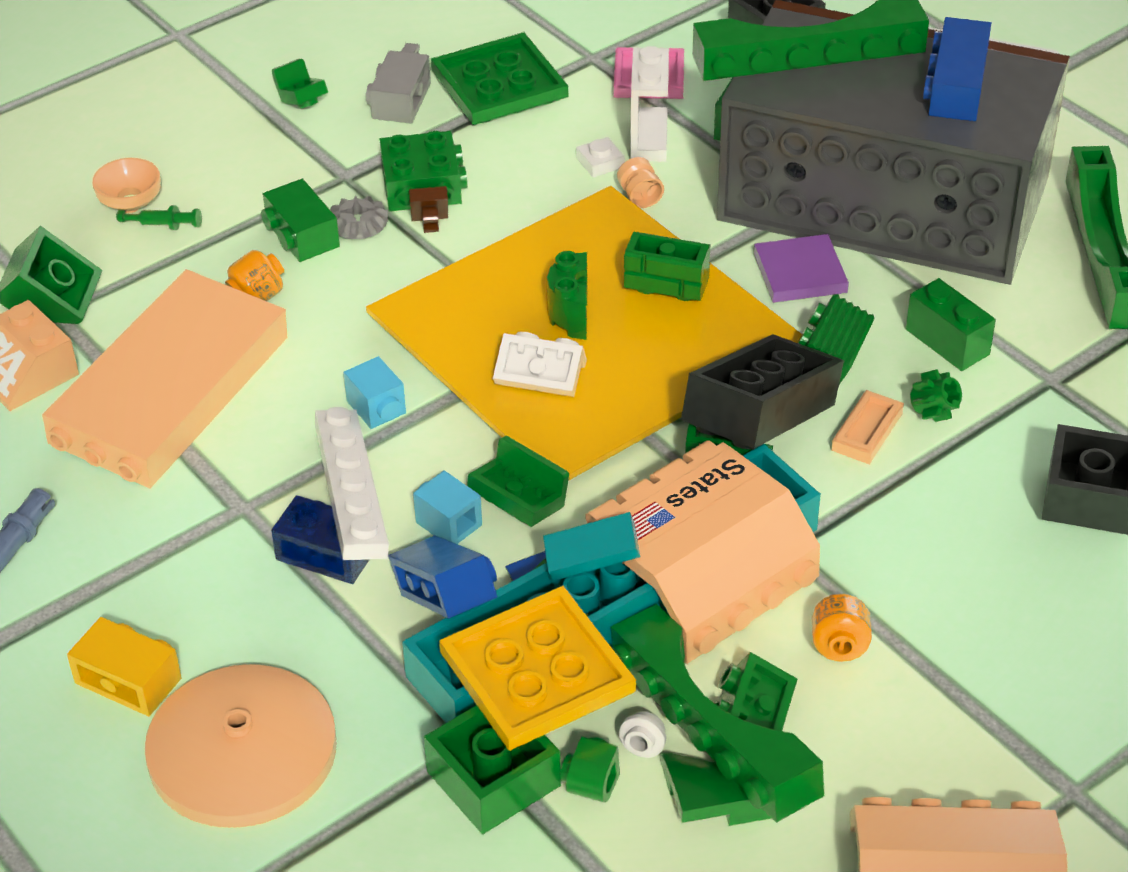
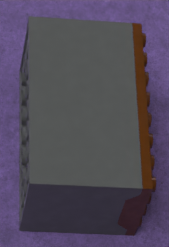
(866, 163)

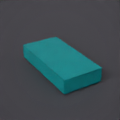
(591, 546)

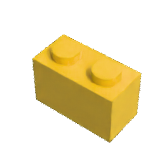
(124, 666)

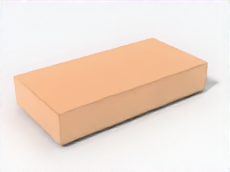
(867, 427)

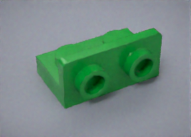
(757, 692)

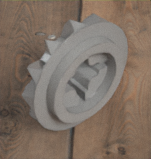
(371, 222)

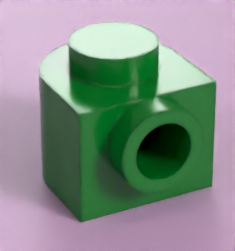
(592, 769)

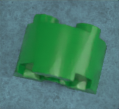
(568, 293)

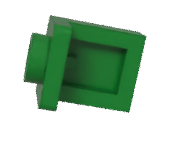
(296, 85)

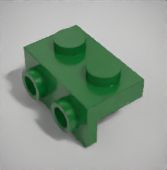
(521, 482)

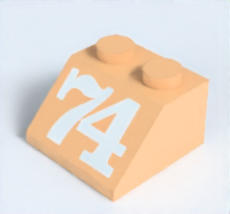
(32, 355)

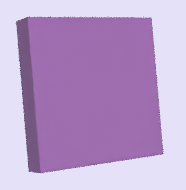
(800, 268)

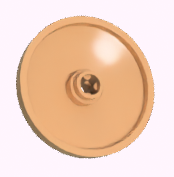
(240, 745)

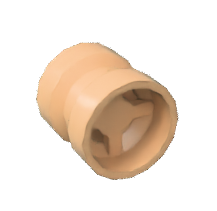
(640, 182)

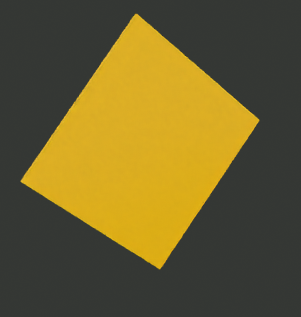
(634, 346)

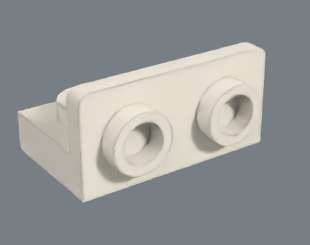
(539, 363)

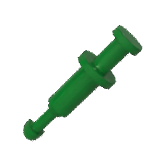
(170, 217)

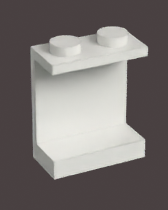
(649, 124)

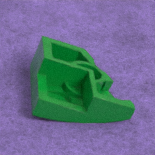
(705, 792)

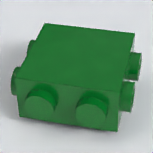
(421, 162)

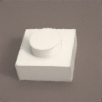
(600, 156)

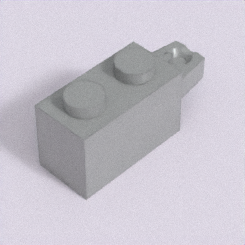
(399, 85)

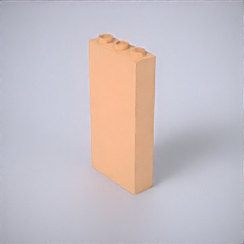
(165, 378)

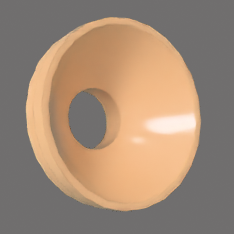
(126, 178)

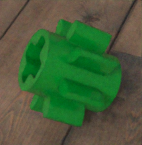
(936, 395)

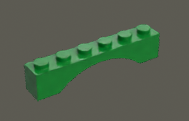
(741, 48)
(1095, 201)
(765, 762)

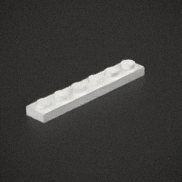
(351, 485)

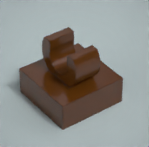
(429, 206)

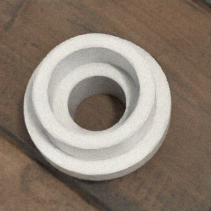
(643, 734)

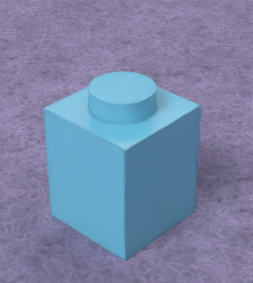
(374, 392)
(447, 508)

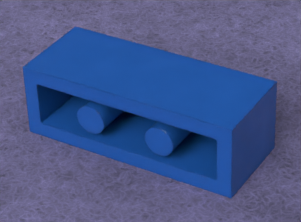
(957, 68)
(444, 576)

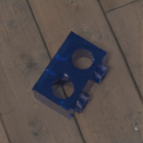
(309, 540)

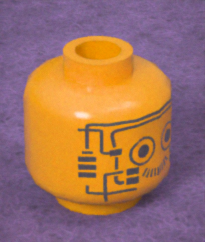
(256, 275)
(841, 623)

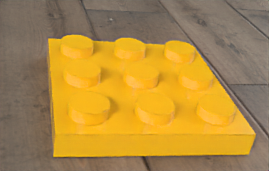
(537, 667)

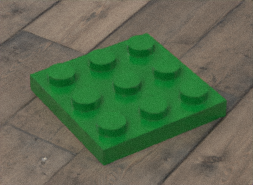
(499, 78)

